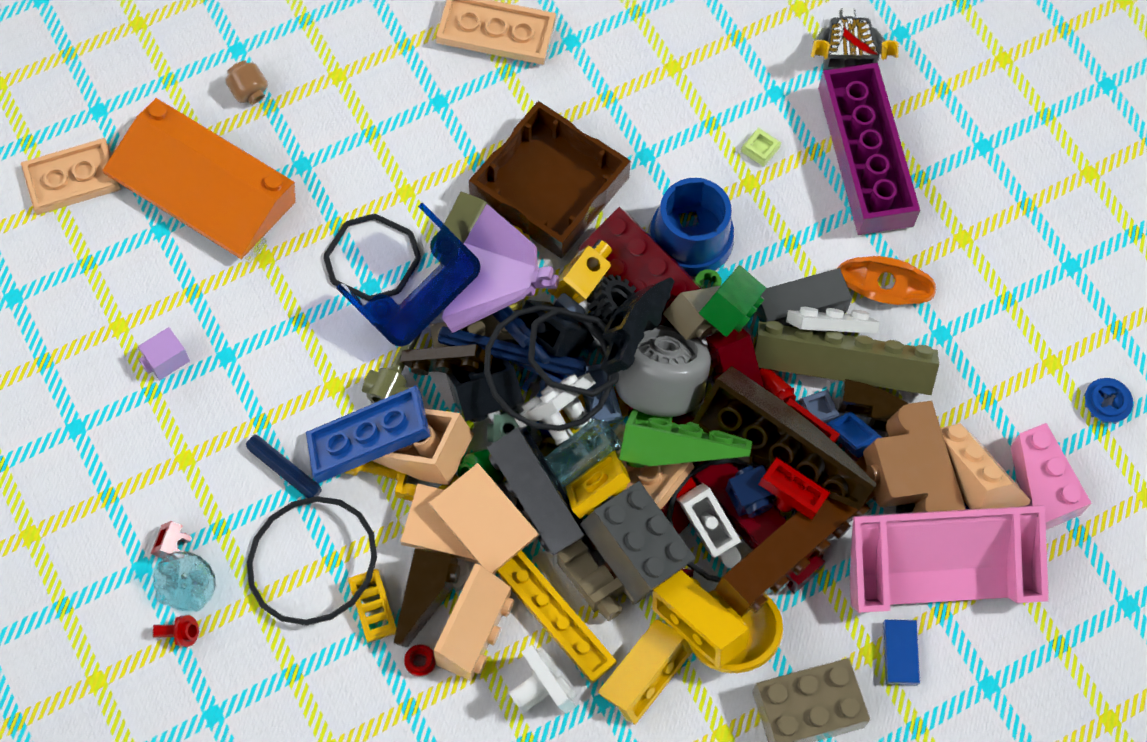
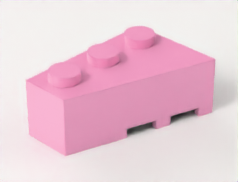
(1047, 476)

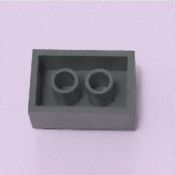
(637, 541)

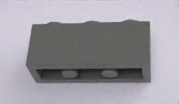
(816, 291)

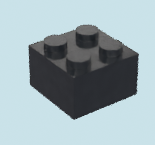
(473, 393)

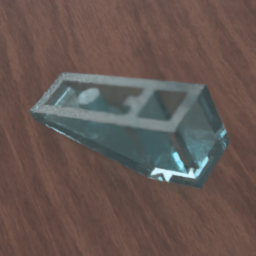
(583, 450)

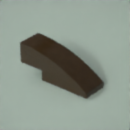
(869, 402)

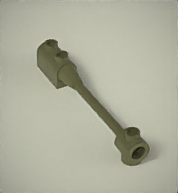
(390, 380)

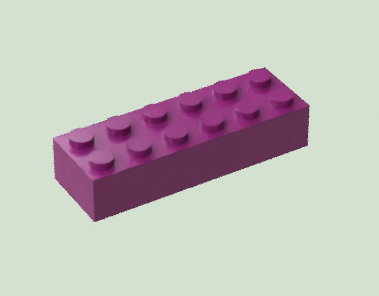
(868, 149)

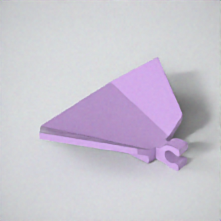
(506, 272)

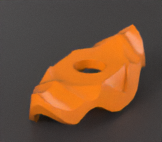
(910, 285)

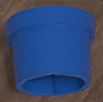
(698, 245)

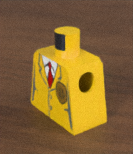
(583, 272)

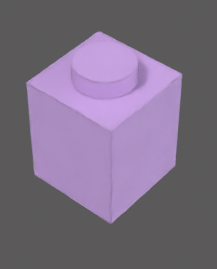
(163, 354)

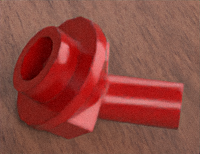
(184, 631)

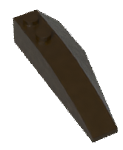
(778, 431)

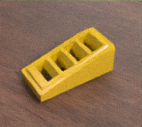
(380, 632)

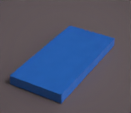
(367, 434)

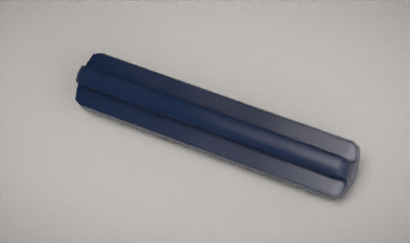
(283, 467)

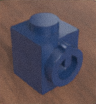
(747, 494)

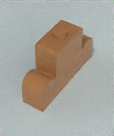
(913, 462)

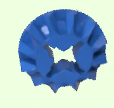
(1107, 388)

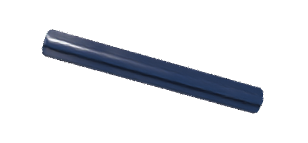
(512, 352)

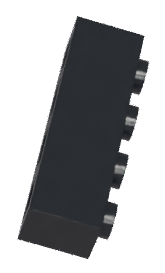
(537, 489)

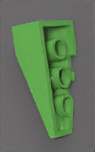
(659, 441)

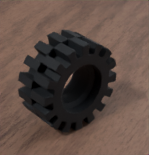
(609, 296)

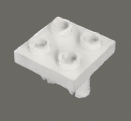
(552, 401)
(543, 683)

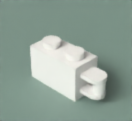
(711, 524)

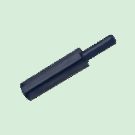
(520, 333)

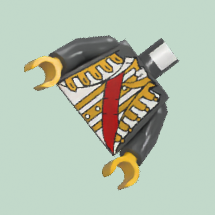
(851, 42)

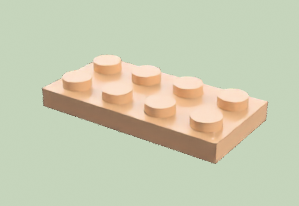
(497, 29)

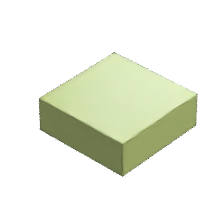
(761, 147)

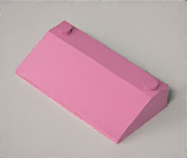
(948, 557)

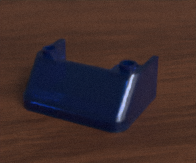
(406, 321)

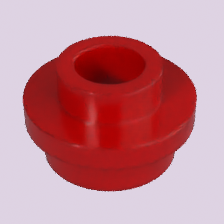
(417, 651)

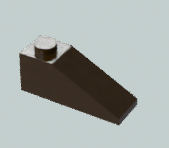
(426, 588)

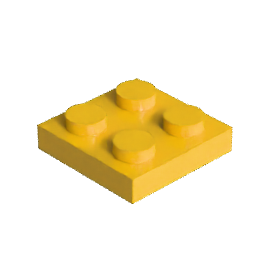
(597, 484)

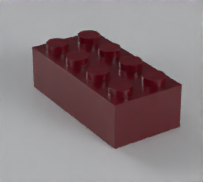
(639, 257)

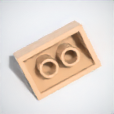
(978, 474)
(473, 624)

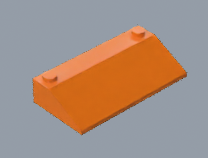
(200, 178)

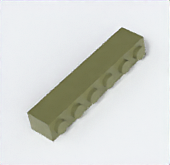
(846, 357)

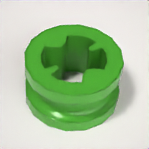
(708, 274)

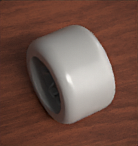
(666, 374)

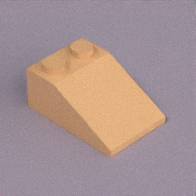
(437, 456)

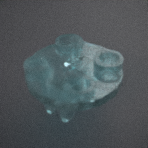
(169, 579)

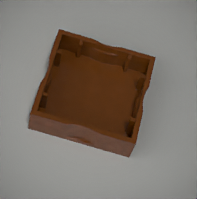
(550, 179)

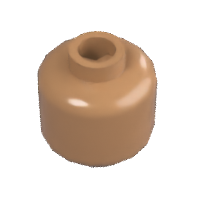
(246, 82)

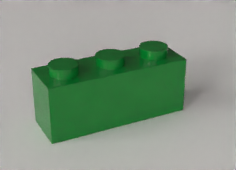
(734, 302)

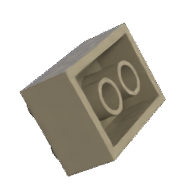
(811, 704)

